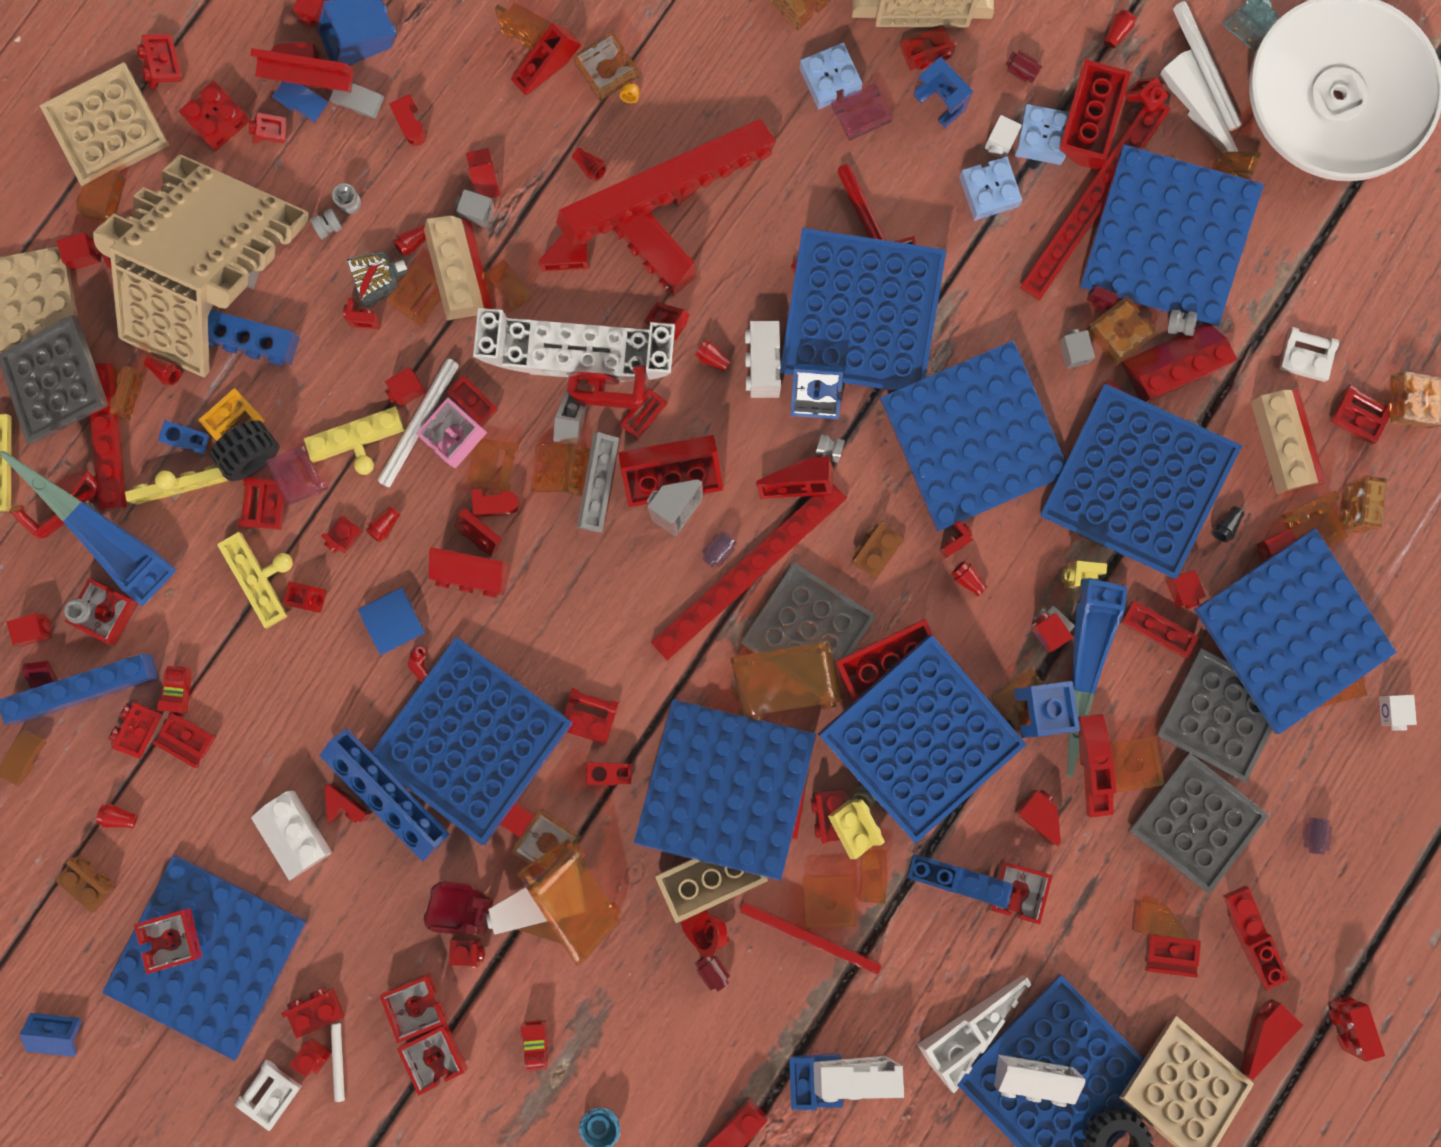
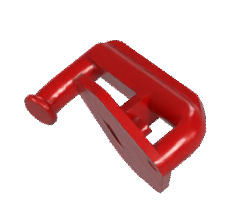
(607, 399)
(51, 523)

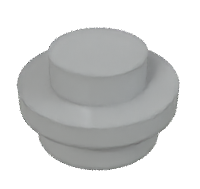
(77, 611)

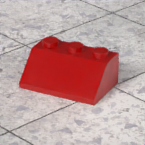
(468, 572)

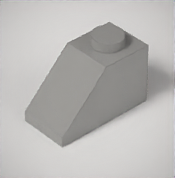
(569, 420)

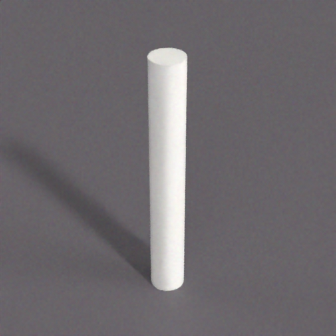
(337, 1060)

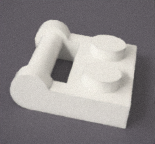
(1307, 362)
(274, 1100)

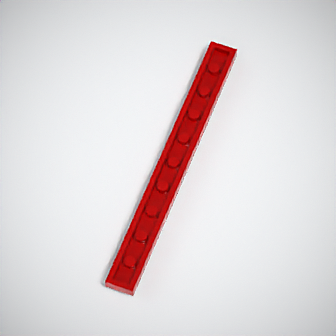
(1089, 206)
(747, 572)

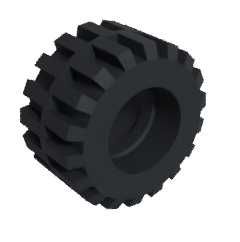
(244, 450)
(1114, 1120)

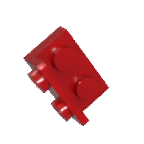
(927, 48)
(159, 59)
(135, 729)
(825, 804)
(313, 1013)

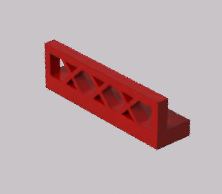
(303, 70)

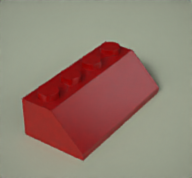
(1094, 114)
(658, 251)
(1178, 362)
(668, 464)
(870, 663)

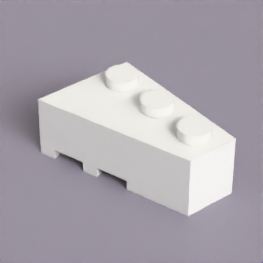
(763, 359)
(858, 1079)

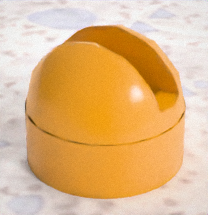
(626, 90)

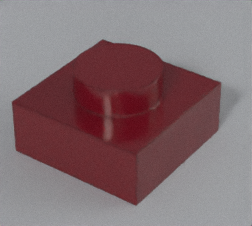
(1102, 298)
(39, 673)

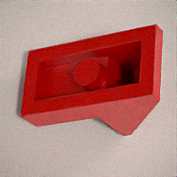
(482, 173)
(670, 315)
(338, 801)

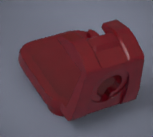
(457, 908)

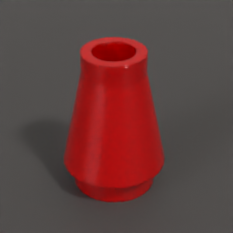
(1121, 25)
(591, 165)
(410, 241)
(712, 355)
(164, 370)
(382, 525)
(968, 578)
(114, 817)

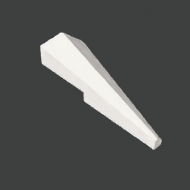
(1189, 85)
(962, 1040)

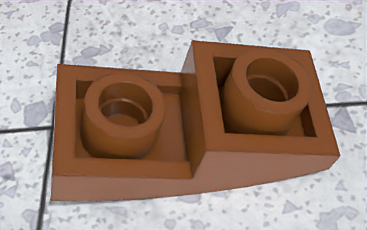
(18, 759)

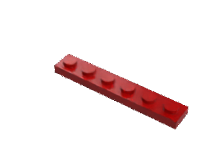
(108, 447)

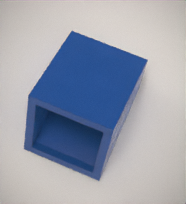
(355, 29)

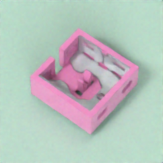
(445, 427)

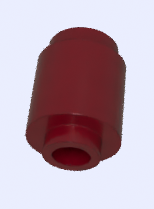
(1023, 66)
(712, 972)

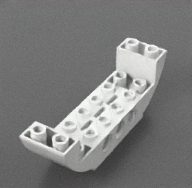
(570, 348)

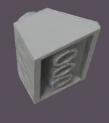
(675, 504)

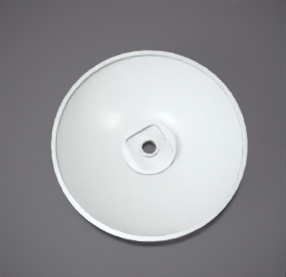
(1377, 64)

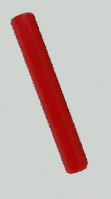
(859, 202)

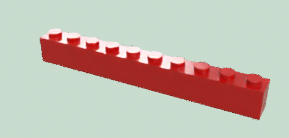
(665, 182)

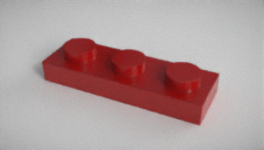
(1159, 629)

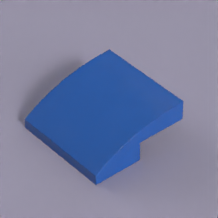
(391, 620)
(802, 1082)

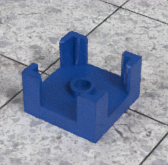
(949, 86)
(1050, 709)

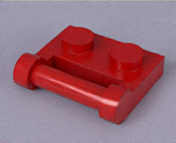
(1359, 421)
(269, 505)
(587, 724)

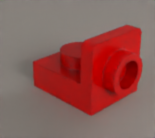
(1147, 91)
(267, 128)
(362, 319)
(341, 535)
(953, 544)
(304, 597)
(466, 952)

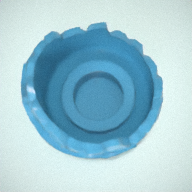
(599, 1128)

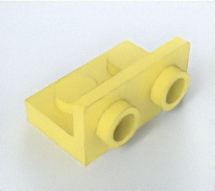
(1080, 570)
(856, 828)

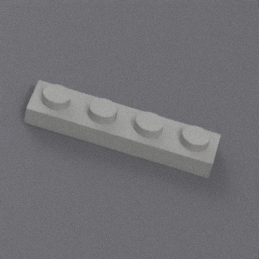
(597, 482)

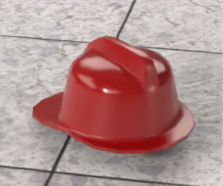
(705, 932)

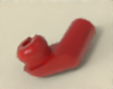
(416, 663)

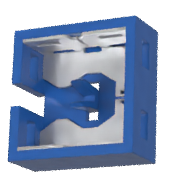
(813, 399)

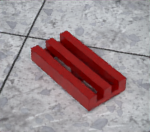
(656, 398)

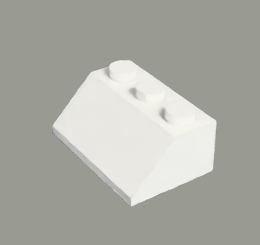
(291, 834)
(1038, 1080)

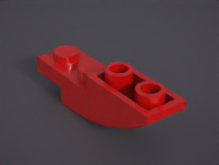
(1098, 765)
(1254, 938)

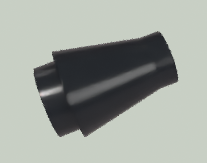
(1227, 525)

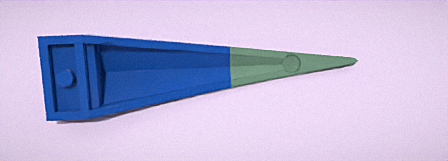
(125, 558)
(1095, 627)

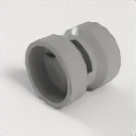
(344, 193)
(320, 225)
(1182, 322)
(827, 447)

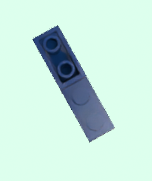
(960, 881)

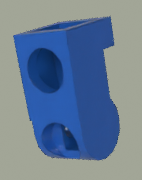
(183, 437)

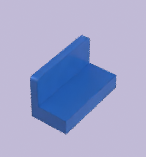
(50, 1034)

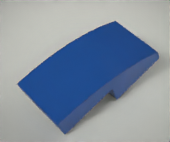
(301, 99)

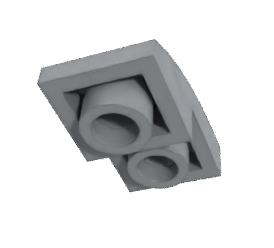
(360, 100)

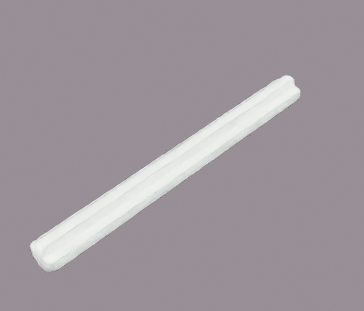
(1207, 66)
(421, 416)

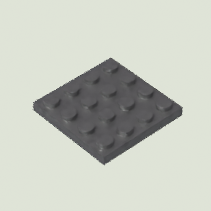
(52, 380)
(805, 613)
(1215, 718)
(1198, 822)

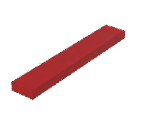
(810, 937)

